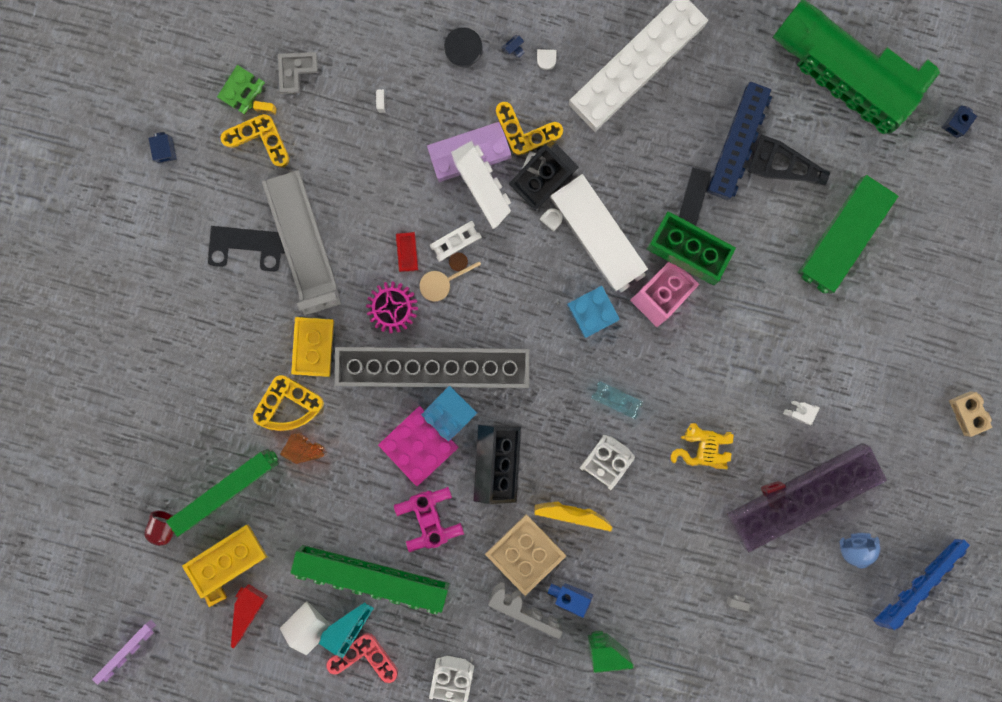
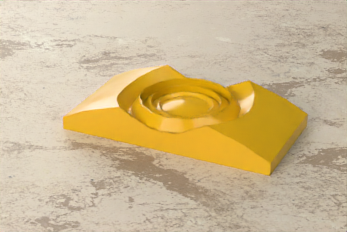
(572, 514)

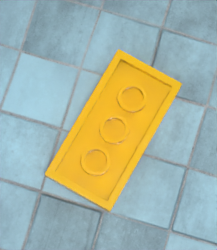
(224, 561)

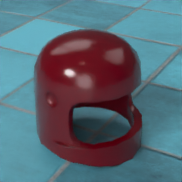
(156, 531)

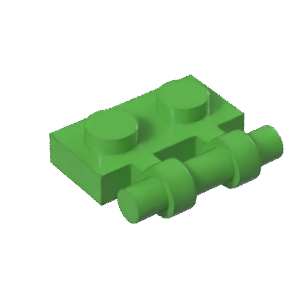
(236, 87)

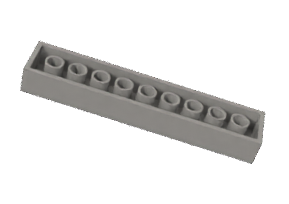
(432, 367)

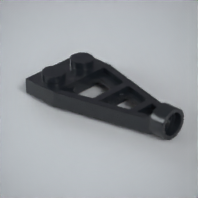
(764, 156)

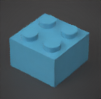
(593, 311)
(449, 413)

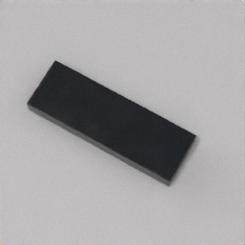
(694, 195)

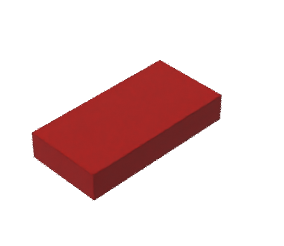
(407, 252)

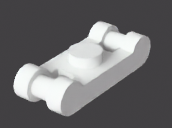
(455, 241)

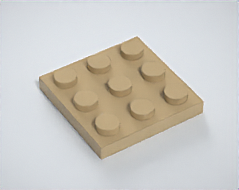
(525, 554)

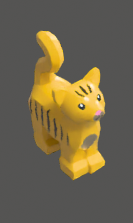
(708, 448)

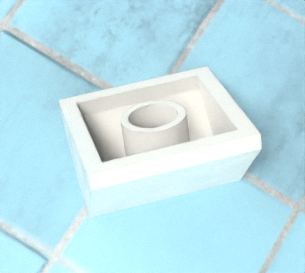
(304, 628)

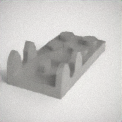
(513, 607)

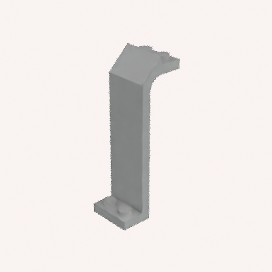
(302, 242)

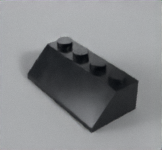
(497, 464)

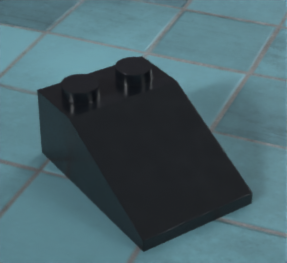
(553, 174)

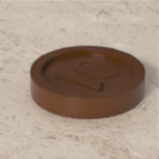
(458, 261)

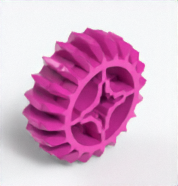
(396, 323)

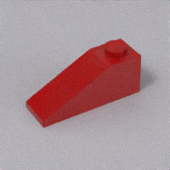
(245, 610)

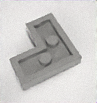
(292, 65)

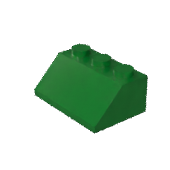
(607, 653)

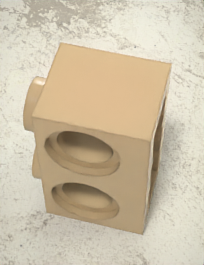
(966, 416)

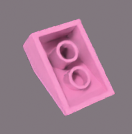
(664, 293)

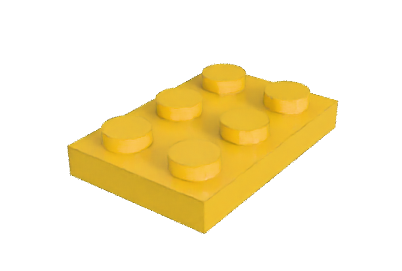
(312, 346)

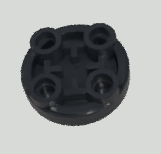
(463, 47)

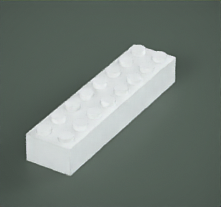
(637, 62)

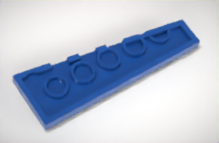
(893, 615)

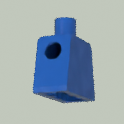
(579, 600)

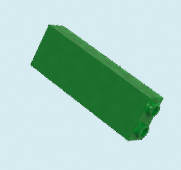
(847, 235)
(223, 492)

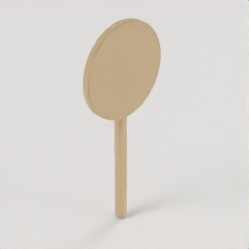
(436, 285)

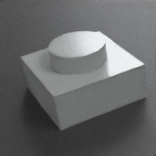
(738, 602)

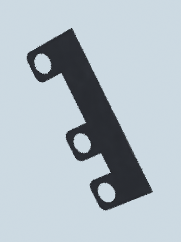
(245, 239)

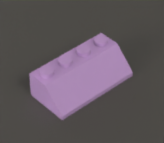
(489, 138)

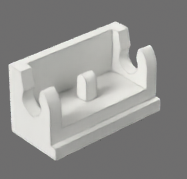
(804, 413)

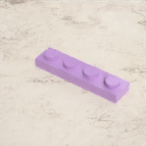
(131, 647)

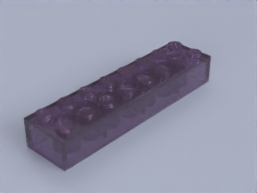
(807, 497)

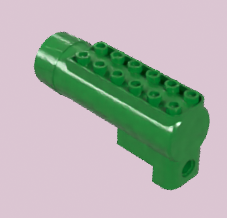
(876, 87)

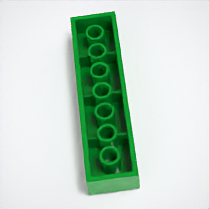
(369, 579)

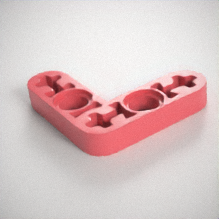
(368, 652)

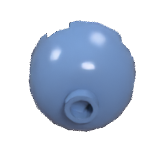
(860, 549)

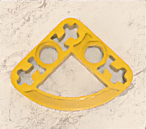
(287, 392)

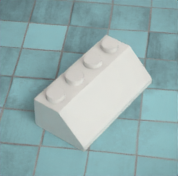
(481, 183)

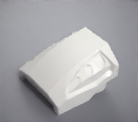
(608, 461)
(451, 679)

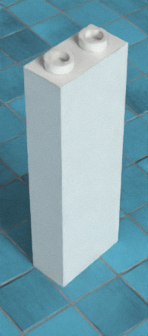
(599, 234)

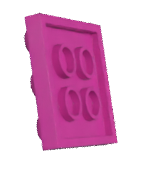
(417, 447)

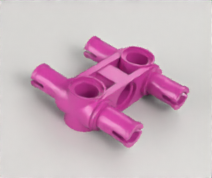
(428, 519)

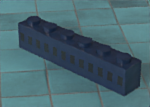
(738, 141)

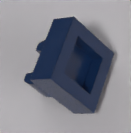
(513, 46)

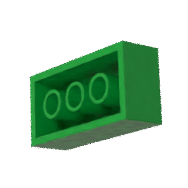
(691, 248)

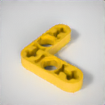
(264, 132)
(525, 138)

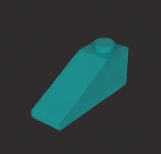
(344, 631)

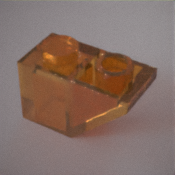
(300, 450)

